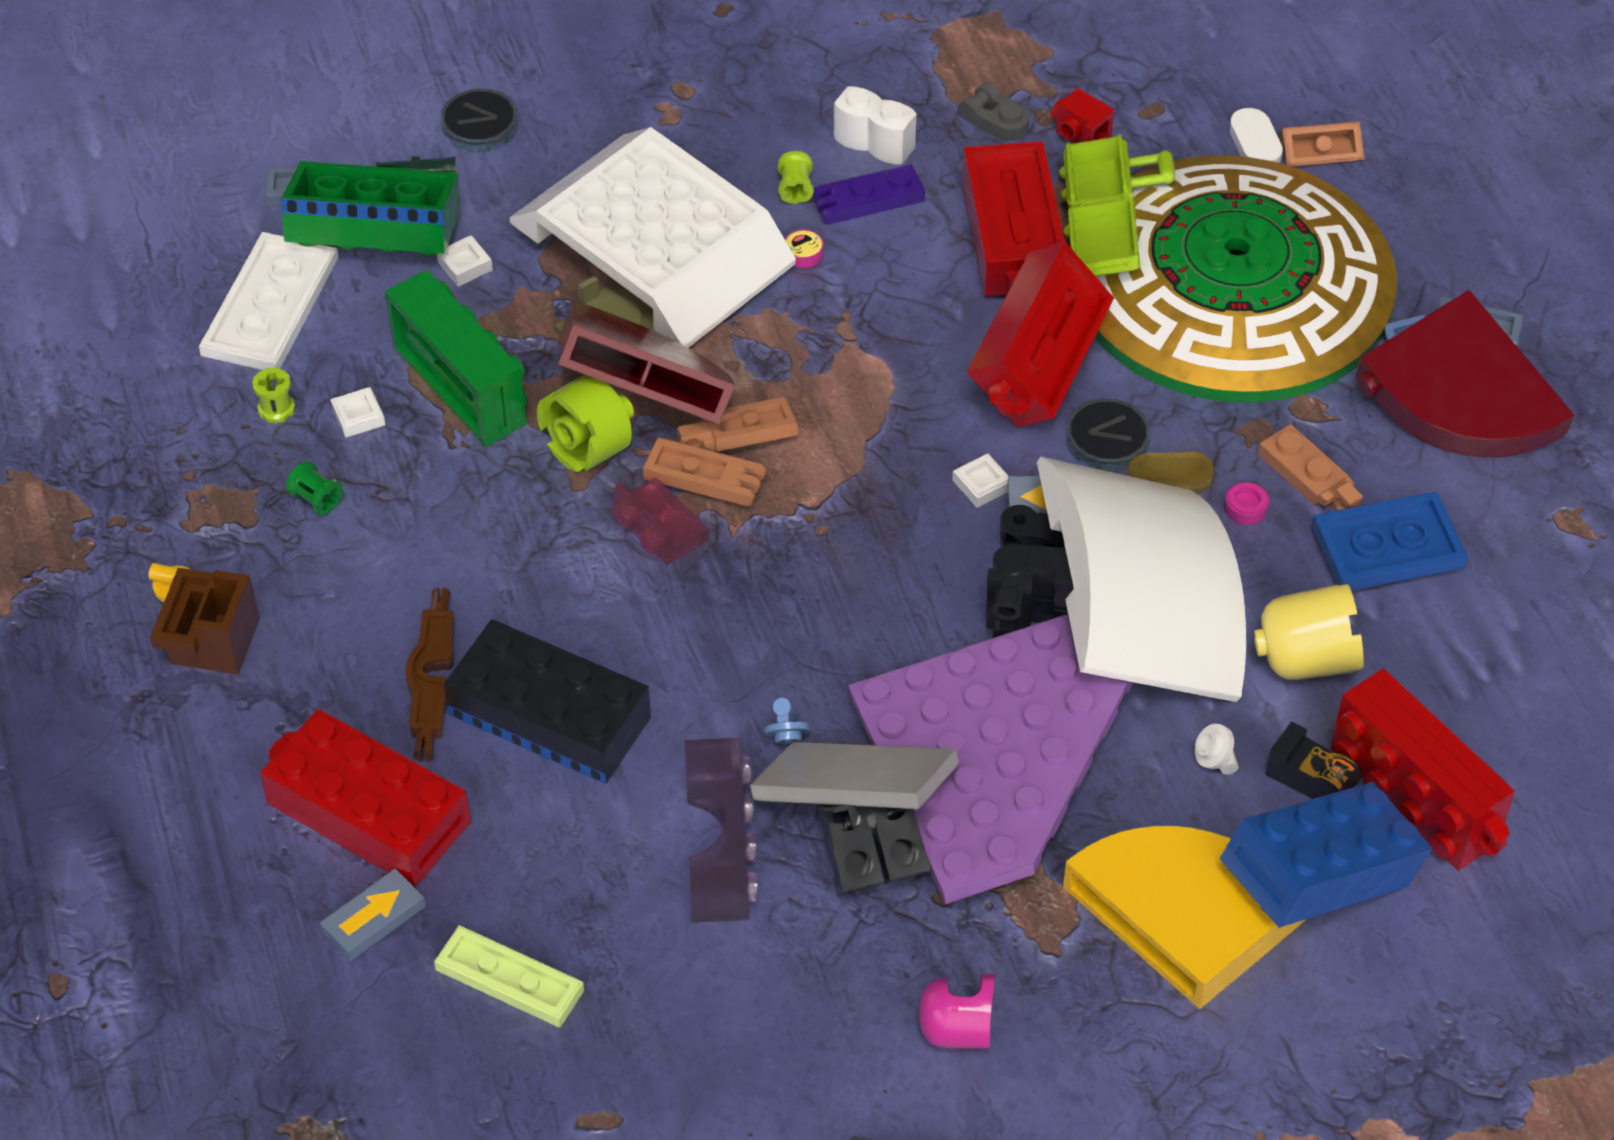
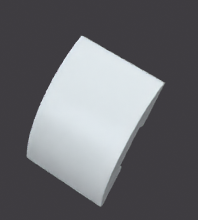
(1150, 581)

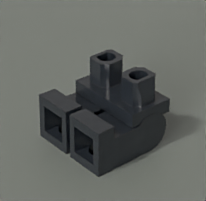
(1026, 587)
(872, 845)

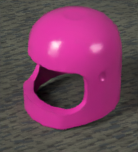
(955, 1020)

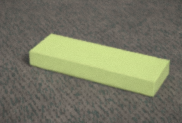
(509, 976)

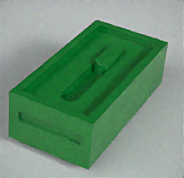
(457, 357)

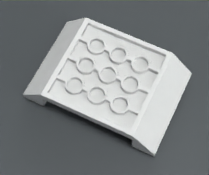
(663, 232)

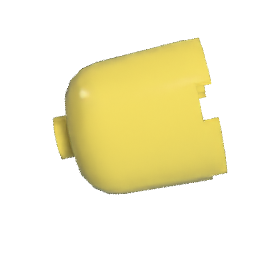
(1310, 634)

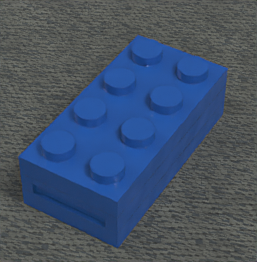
(1325, 853)

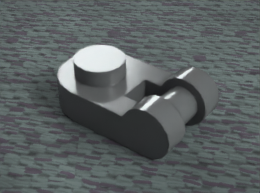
(1005, 120)

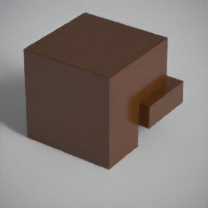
(207, 620)

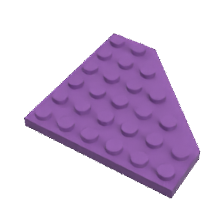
(1021, 741)

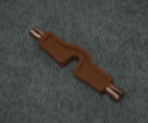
(426, 690)

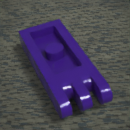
(868, 194)

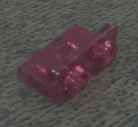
(659, 520)

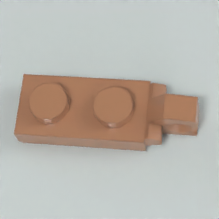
(742, 426)
(1309, 469)

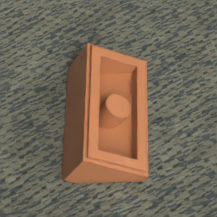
(1322, 144)

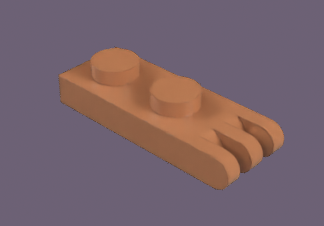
(704, 472)

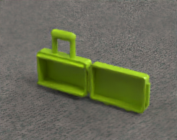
(1102, 201)

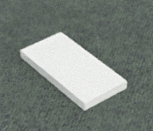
(268, 302)

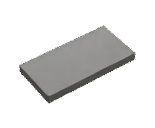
(855, 775)

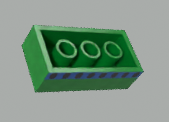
(371, 207)

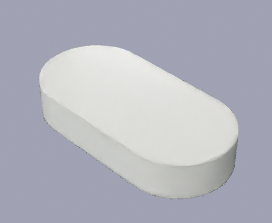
(1255, 135)

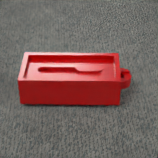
(1009, 208)
(1040, 335)
(1423, 770)
(365, 796)

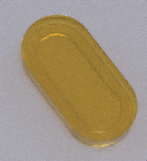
(1176, 469)

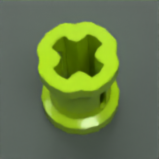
(795, 172)
(264, 390)

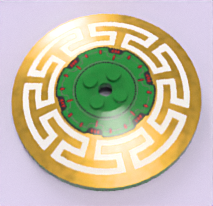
(1255, 323)

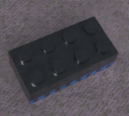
(548, 701)

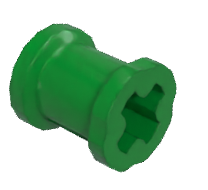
(314, 488)

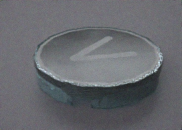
(479, 120)
(1107, 434)

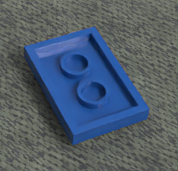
(1389, 541)

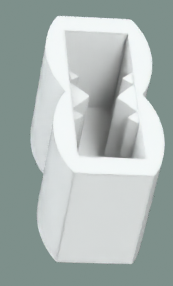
(874, 125)

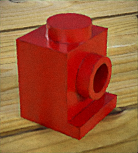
(1082, 117)

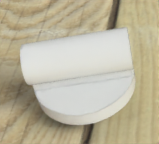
(1215, 749)

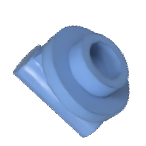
(786, 728)

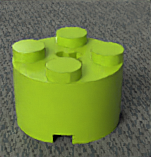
(586, 422)

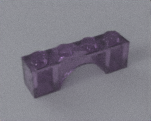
(719, 873)

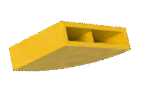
(1175, 905)

